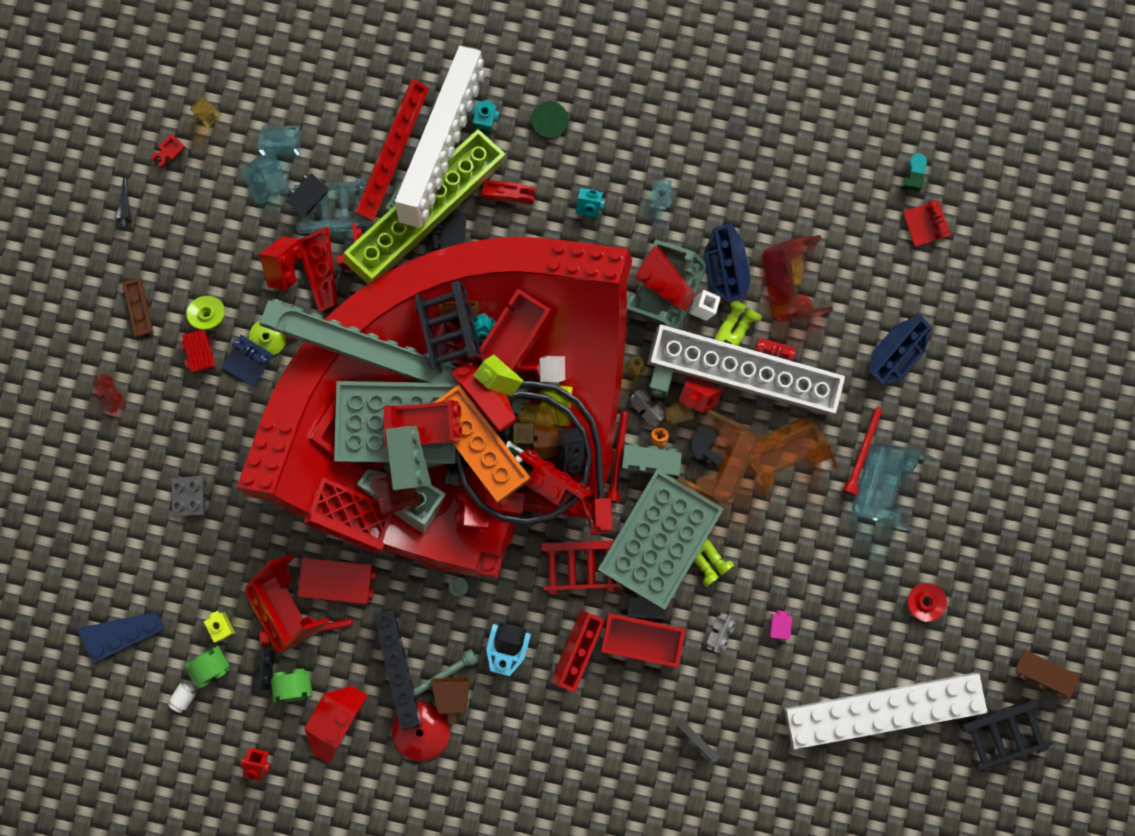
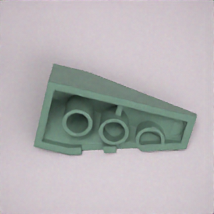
(419, 516)

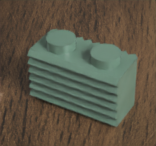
(660, 381)

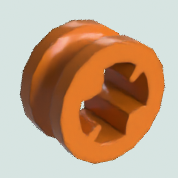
(659, 432)

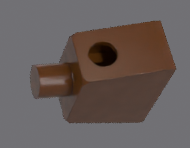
(451, 696)

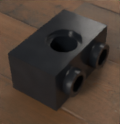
(570, 451)

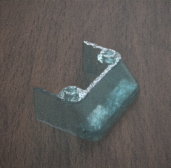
(881, 481)

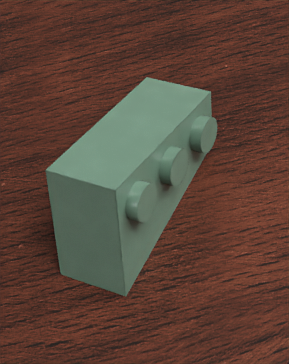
(406, 458)
(651, 458)

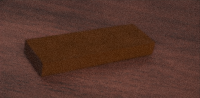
(138, 307)

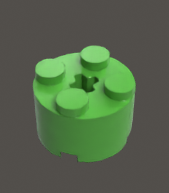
(206, 666)
(291, 686)

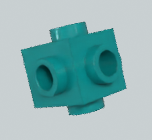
(485, 115)
(589, 203)
(483, 326)

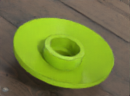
(205, 306)
(275, 342)

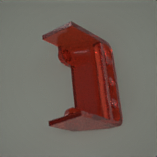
(779, 281)

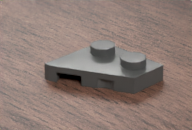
(694, 740)

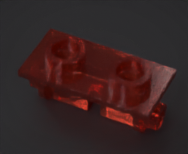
(105, 386)

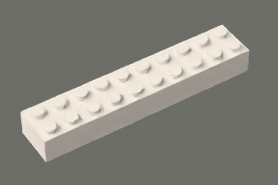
(440, 137)
(746, 370)
(885, 710)

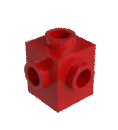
(255, 765)

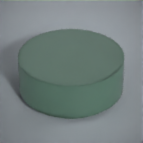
(458, 586)

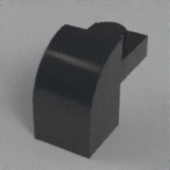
(700, 446)

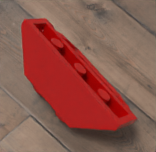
(333, 720)

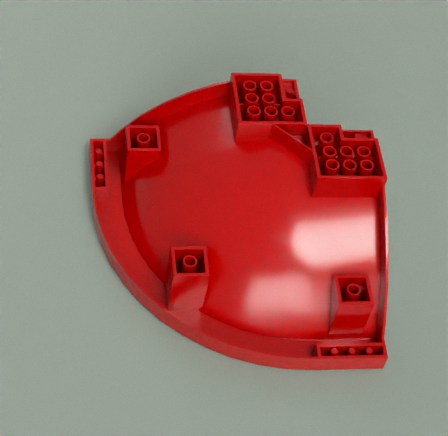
(589, 303)

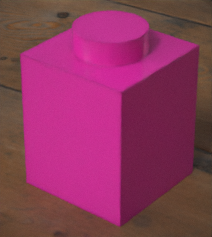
(780, 625)

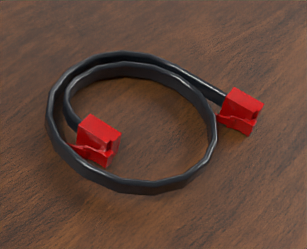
(600, 507)

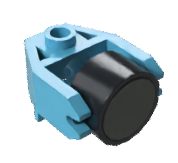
(512, 635)

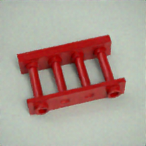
(570, 550)

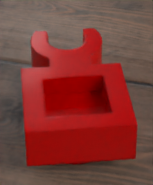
(171, 148)

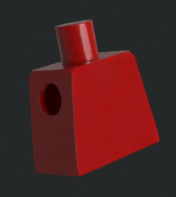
(700, 394)

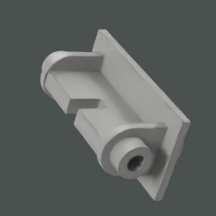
(643, 401)
(725, 627)

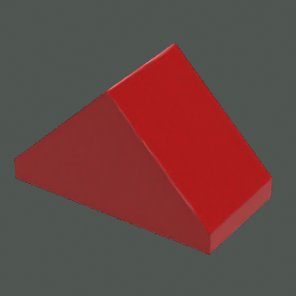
(530, 372)

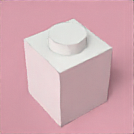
(705, 305)
(552, 369)

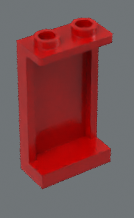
(434, 421)
(336, 581)

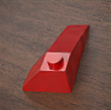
(490, 403)

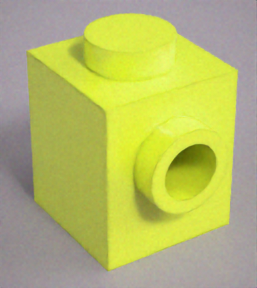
(219, 626)

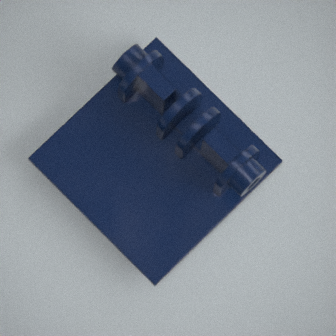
(247, 360)

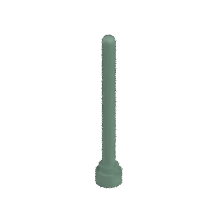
(468, 659)

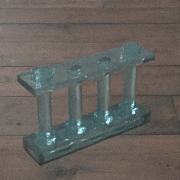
(344, 222)

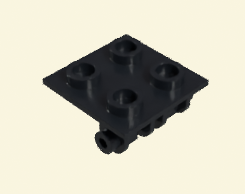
(447, 233)

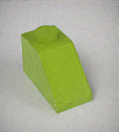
(498, 376)

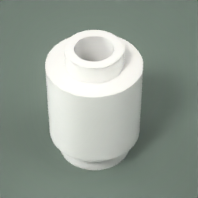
(182, 697)

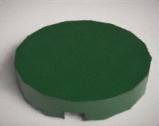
(549, 120)

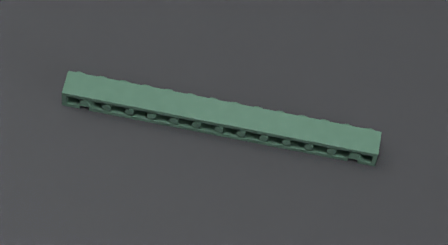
(358, 345)

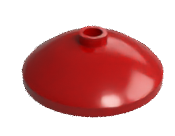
(434, 739)

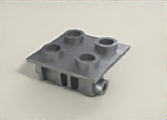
(188, 496)

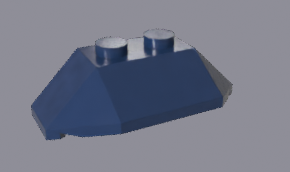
(727, 263)
(900, 350)

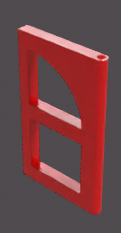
(319, 431)

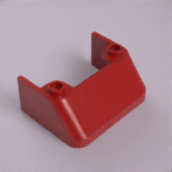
(276, 607)

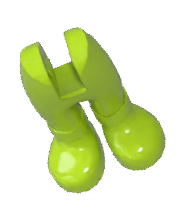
(737, 336)
(715, 558)

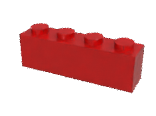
(577, 651)

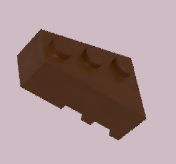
(1047, 675)

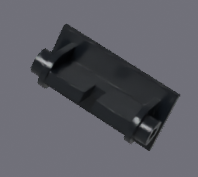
(264, 661)

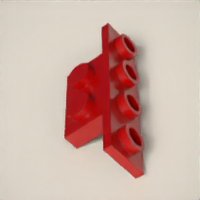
(550, 481)

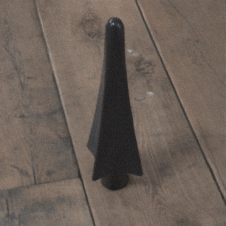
(123, 211)

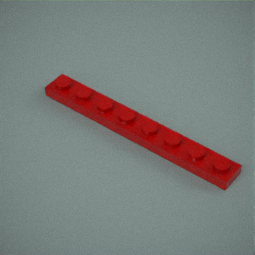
(391, 150)

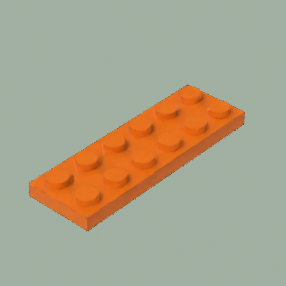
(485, 450)

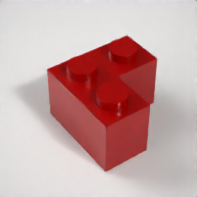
(278, 262)

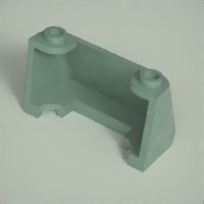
(655, 307)

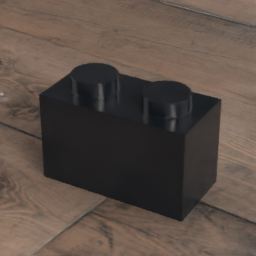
(307, 195)

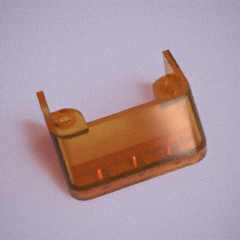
(742, 446)
(787, 446)

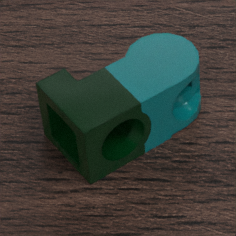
(916, 174)

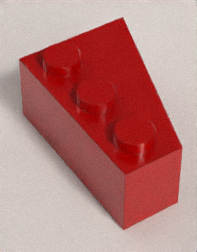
(664, 279)

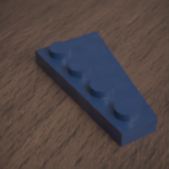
(113, 636)

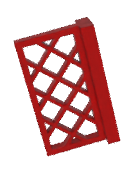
(340, 530)

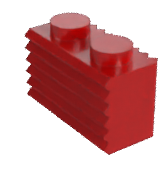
(198, 351)

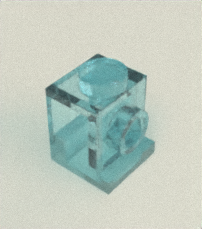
(658, 202)

